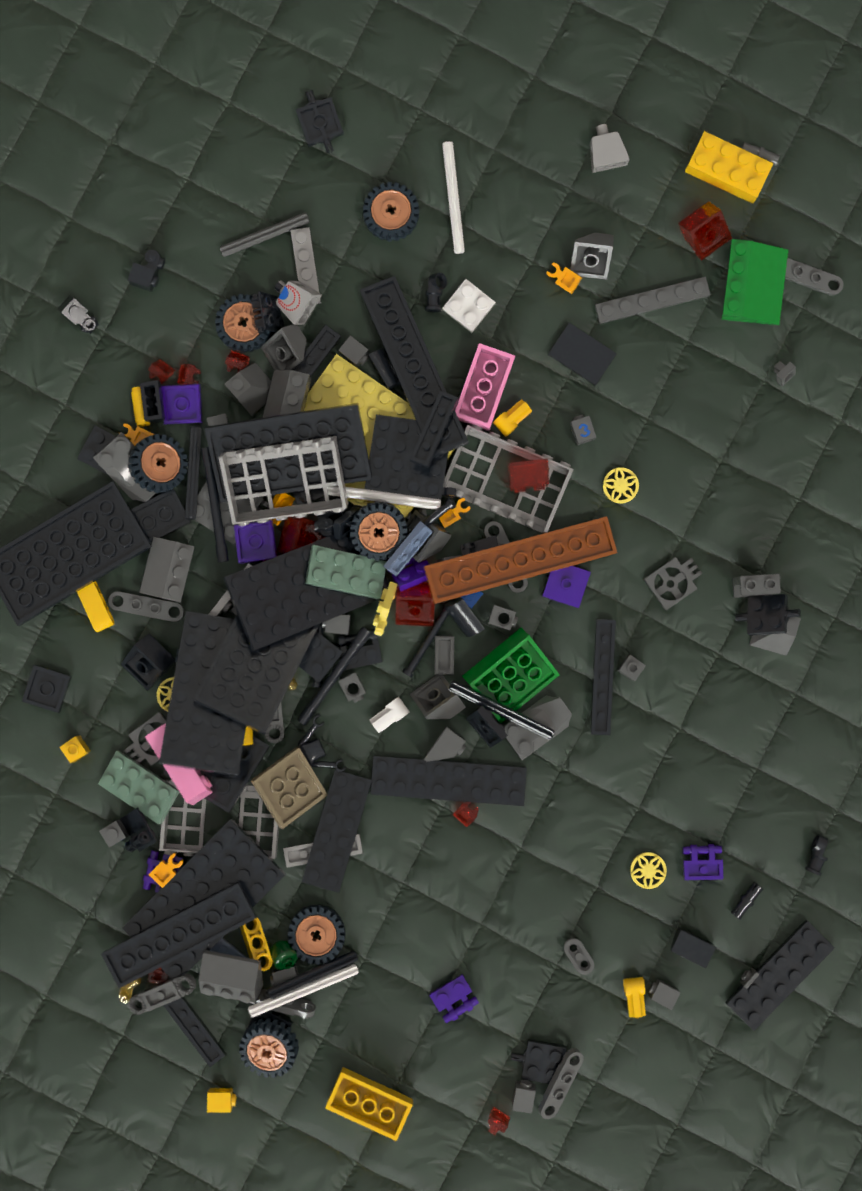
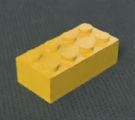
(729, 167)
(369, 1103)

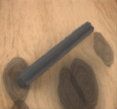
(264, 234)

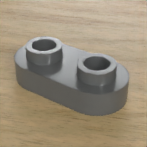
(578, 956)

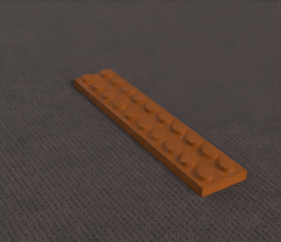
(520, 560)

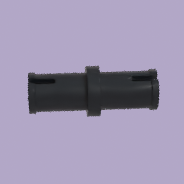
(747, 900)

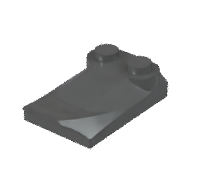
(114, 461)
(547, 711)

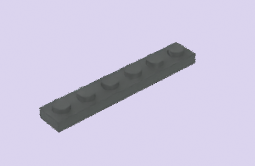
(652, 300)

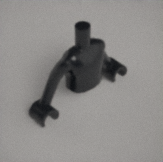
(314, 750)

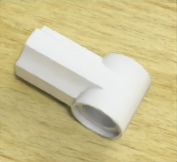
(392, 713)

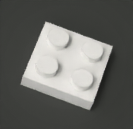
(468, 306)

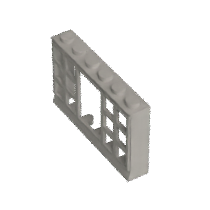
(276, 451)
(498, 507)
(190, 850)

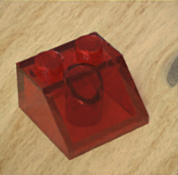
(705, 230)
(528, 475)
(297, 533)
(415, 606)

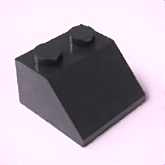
(148, 661)

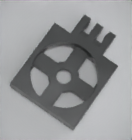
(685, 573)
(141, 749)

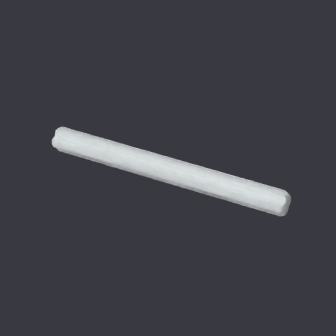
(453, 197)
(387, 497)
(304, 990)

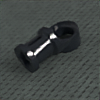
(434, 292)
(817, 860)

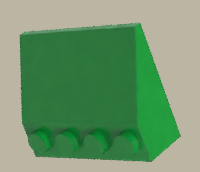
(754, 282)
(512, 672)

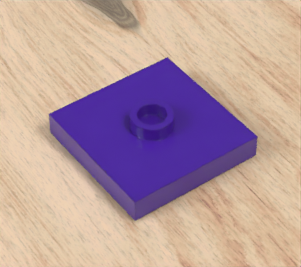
(182, 404)
(255, 542)
(567, 585)

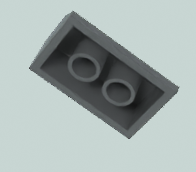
(287, 393)
(166, 569)
(230, 977)

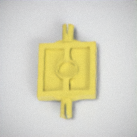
(384, 607)

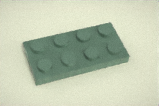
(345, 572)
(139, 787)

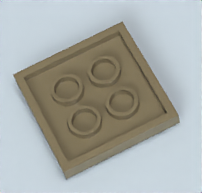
(289, 787)

